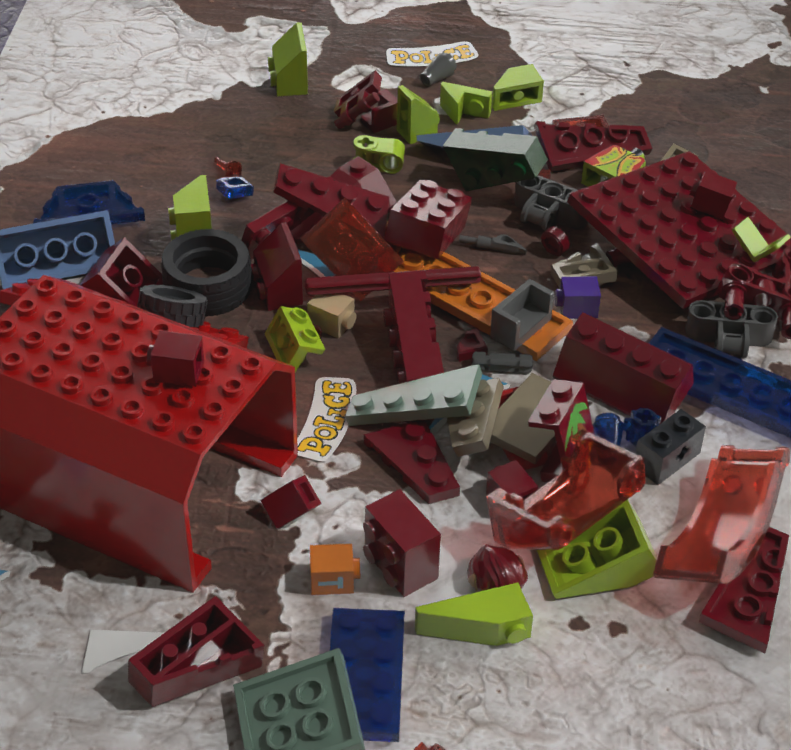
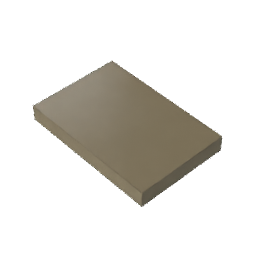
(511, 422)

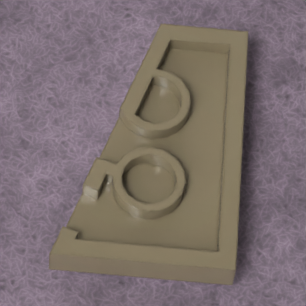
(473, 432)

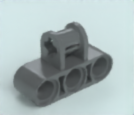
(546, 203)
(709, 324)

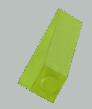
(481, 617)

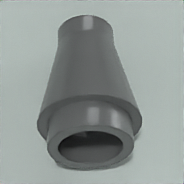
(439, 69)

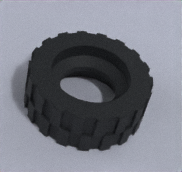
(174, 304)

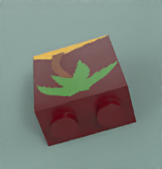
(566, 412)

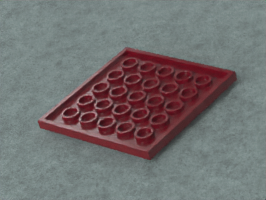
(672, 244)

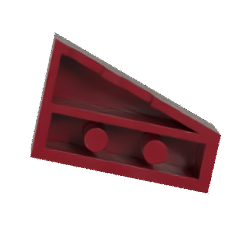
(195, 654)

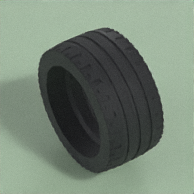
(209, 249)

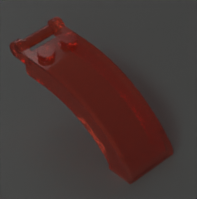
(728, 517)

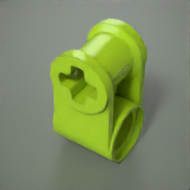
(383, 153)

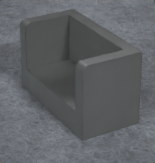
(521, 314)

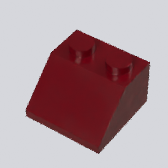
(278, 270)
(122, 273)

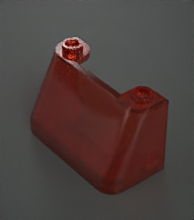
(590, 487)

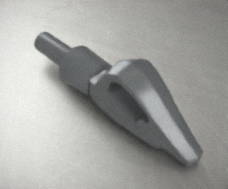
(501, 243)

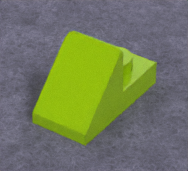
(462, 100)

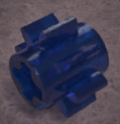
(640, 423)

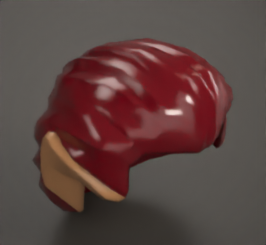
(495, 568)

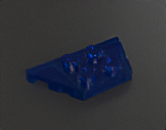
(91, 198)

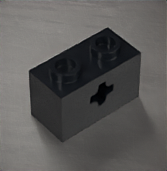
(670, 445)

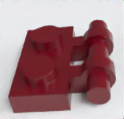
(358, 100)

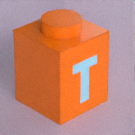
(333, 569)

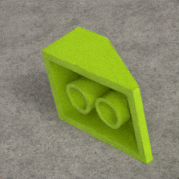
(603, 558)

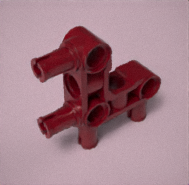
(748, 286)

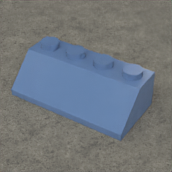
(54, 247)

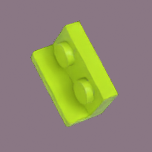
(292, 336)

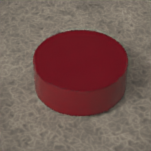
(555, 241)

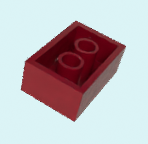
(428, 218)

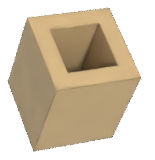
(332, 313)

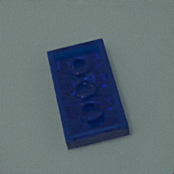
(374, 664)

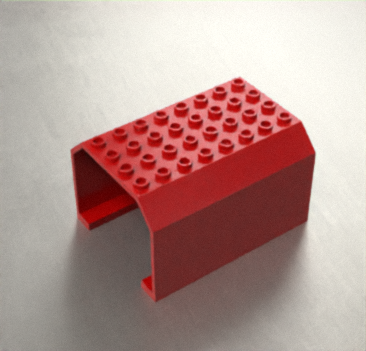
(107, 448)

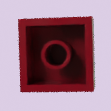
(401, 543)

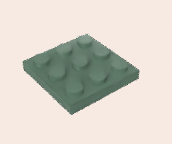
(300, 707)

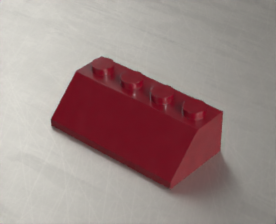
(622, 369)

